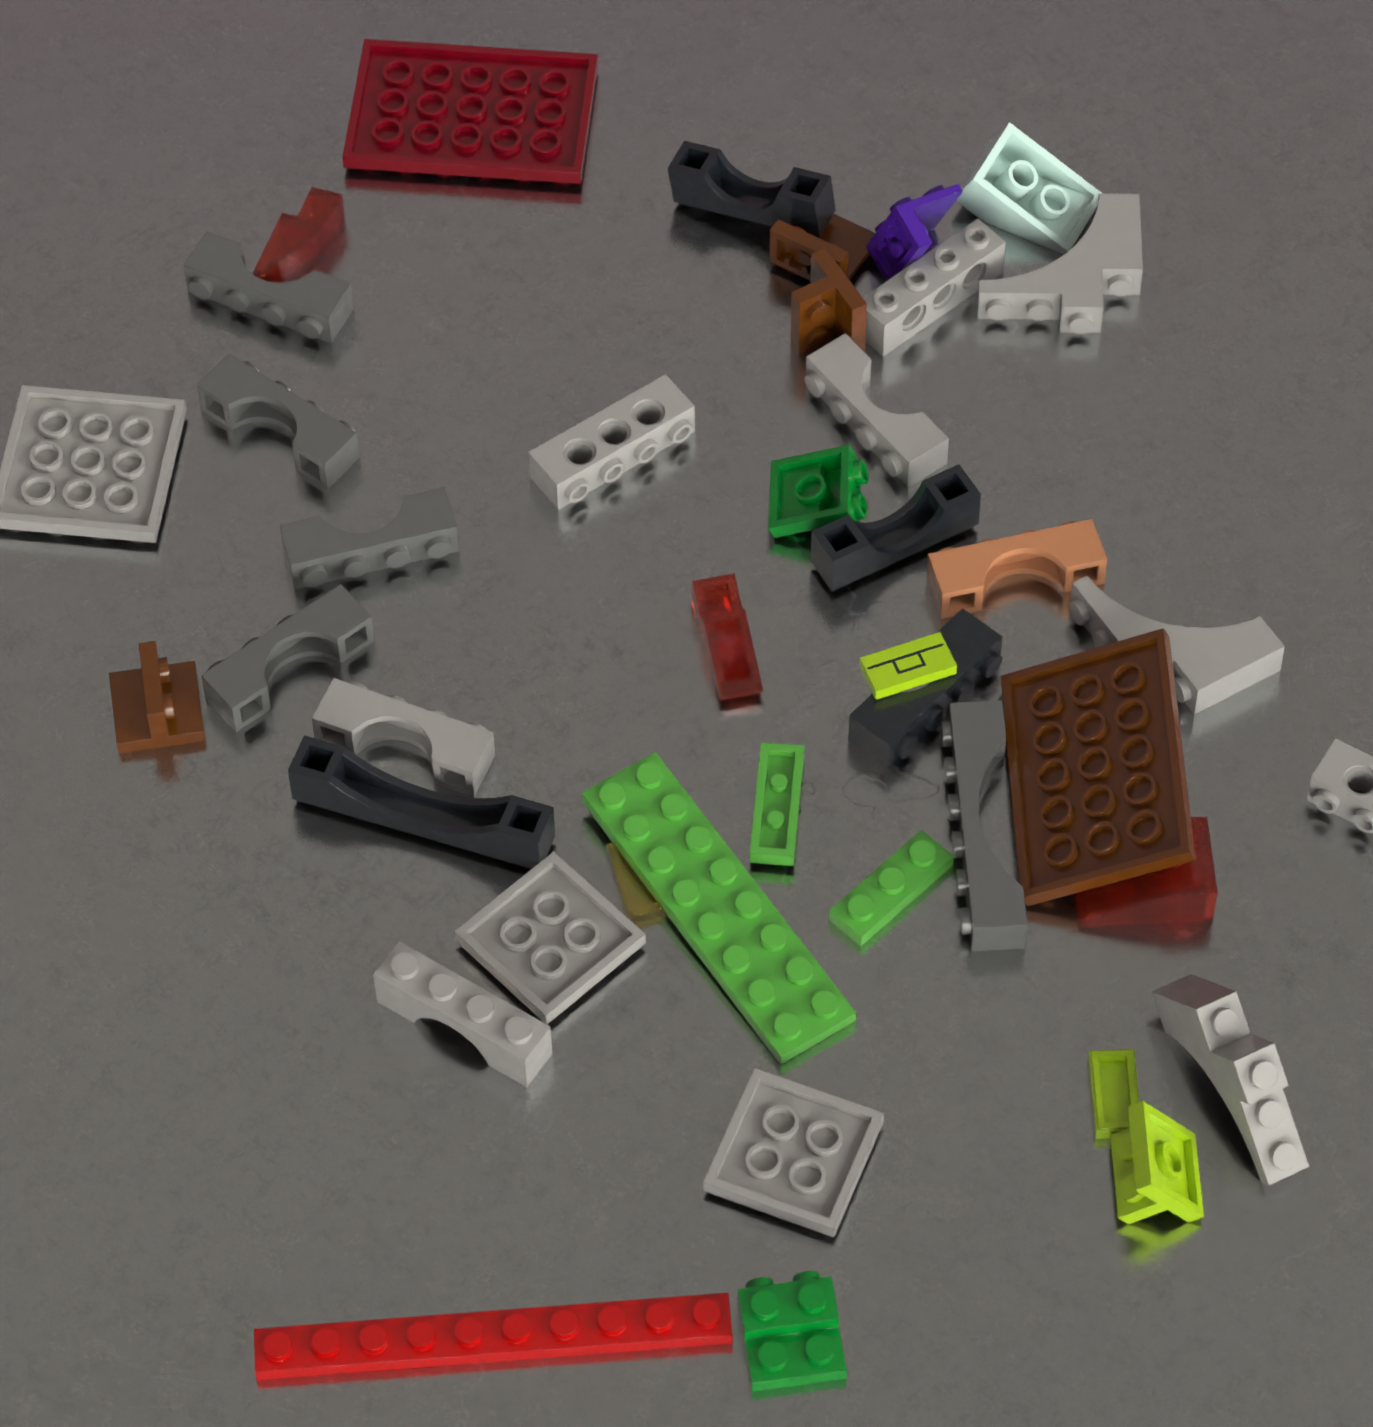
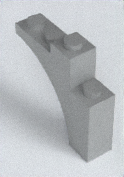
(1074, 285)
(1206, 661)
(1241, 1066)

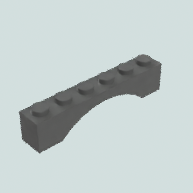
(994, 899)

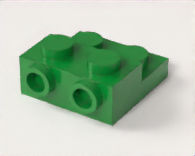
(816, 490)
(791, 1331)

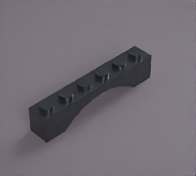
(495, 827)

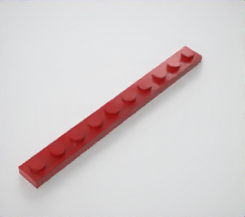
(492, 1336)

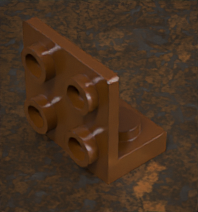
(843, 239)

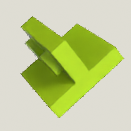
(1155, 1167)

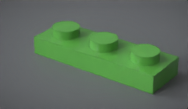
(777, 804)
(891, 887)

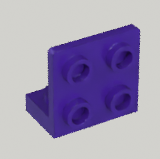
(905, 231)

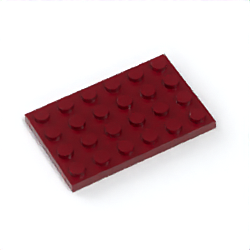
(471, 111)

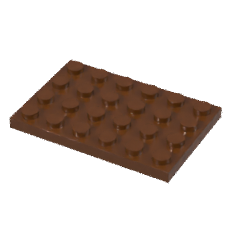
(1096, 768)

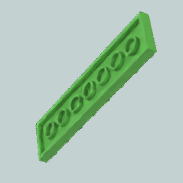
(719, 908)

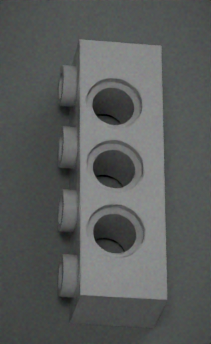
(932, 286)
(612, 442)
(1336, 778)

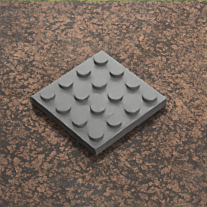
(89, 463)

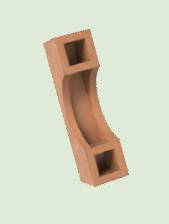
(1058, 553)

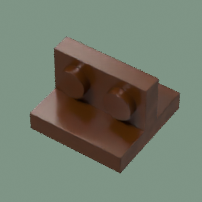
(826, 307)
(156, 703)

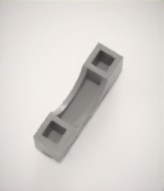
(903, 442)
(361, 717)
(501, 1032)

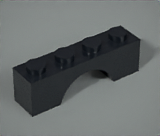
(708, 181)
(937, 511)
(893, 724)

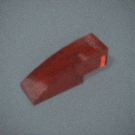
(301, 238)
(726, 636)

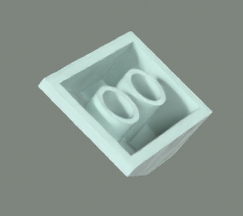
(1028, 192)

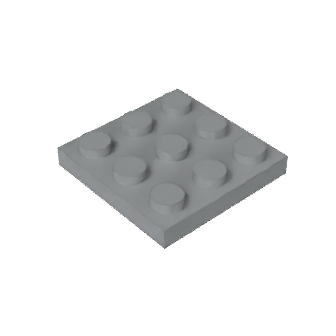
(550, 937)
(793, 1152)

